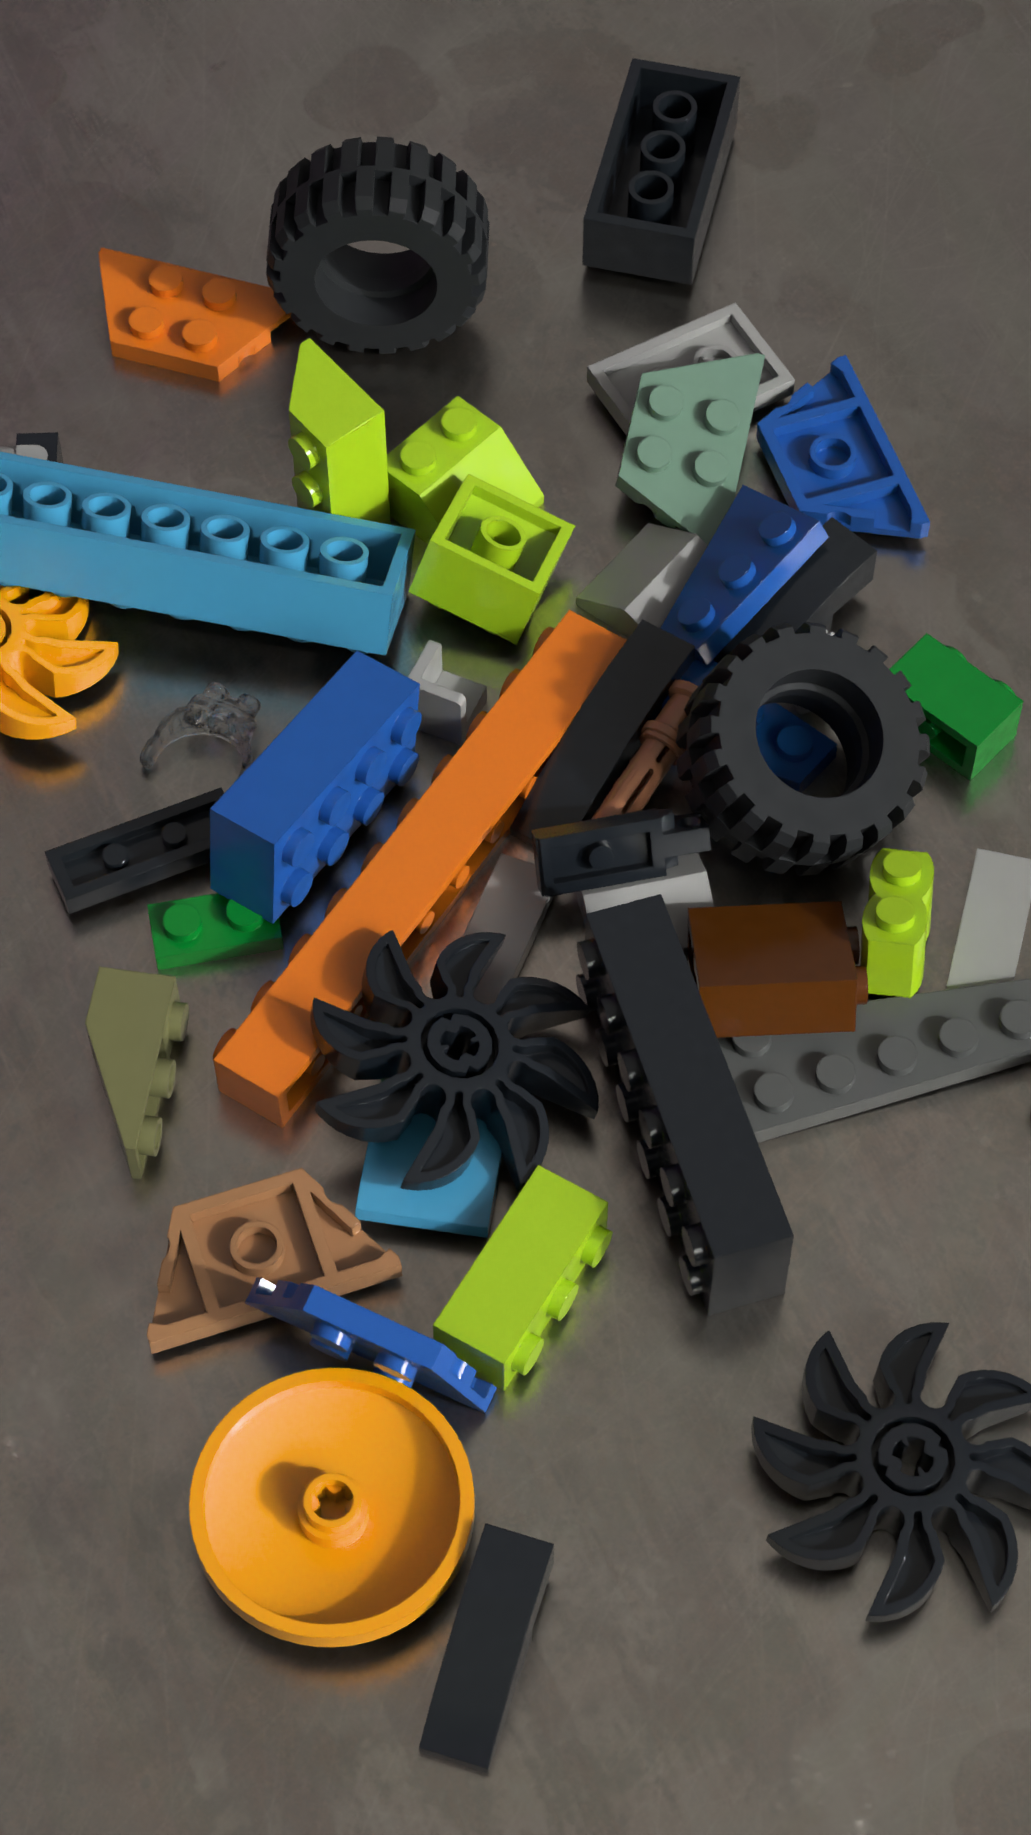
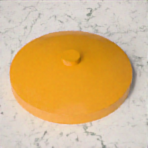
(332, 1507)

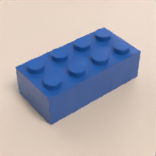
(314, 787)

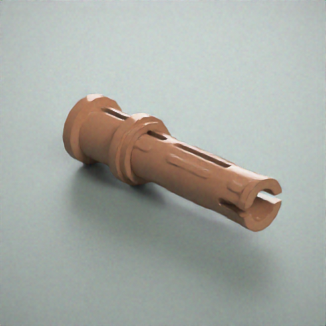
(652, 759)

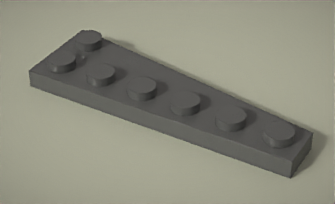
(892, 1055)

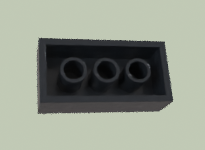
(661, 171)

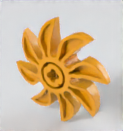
(45, 659)

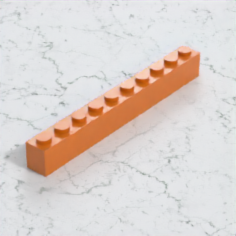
(418, 871)

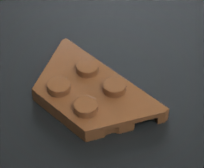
(260, 1230)

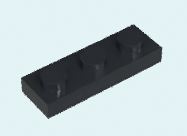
(133, 853)

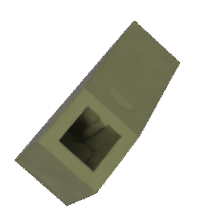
(131, 1039)

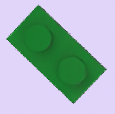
(208, 931)

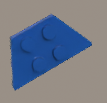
(839, 460)
(396, 1350)

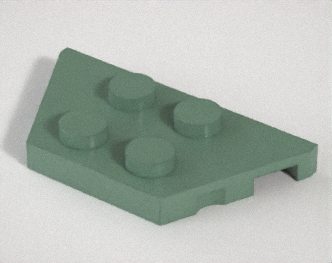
(690, 441)

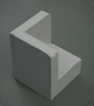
(445, 699)

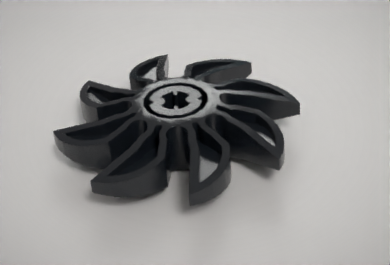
(487, 1082)
(872, 1475)

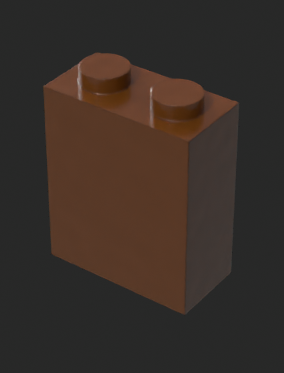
(776, 968)

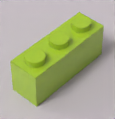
(524, 1277)

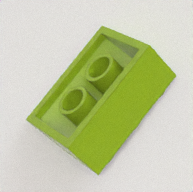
(336, 441)

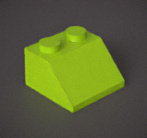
(439, 455)
(491, 558)

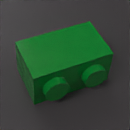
(963, 707)

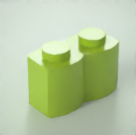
(897, 921)

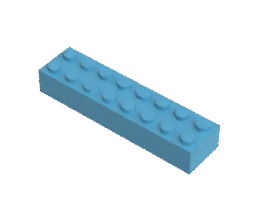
(202, 554)

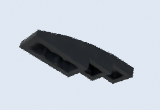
(605, 731)

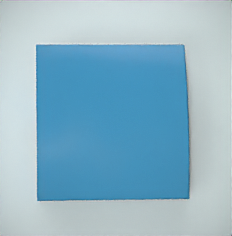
(457, 1208)

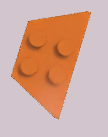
(184, 315)

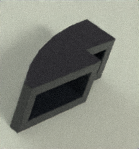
(818, 587)
(487, 1647)

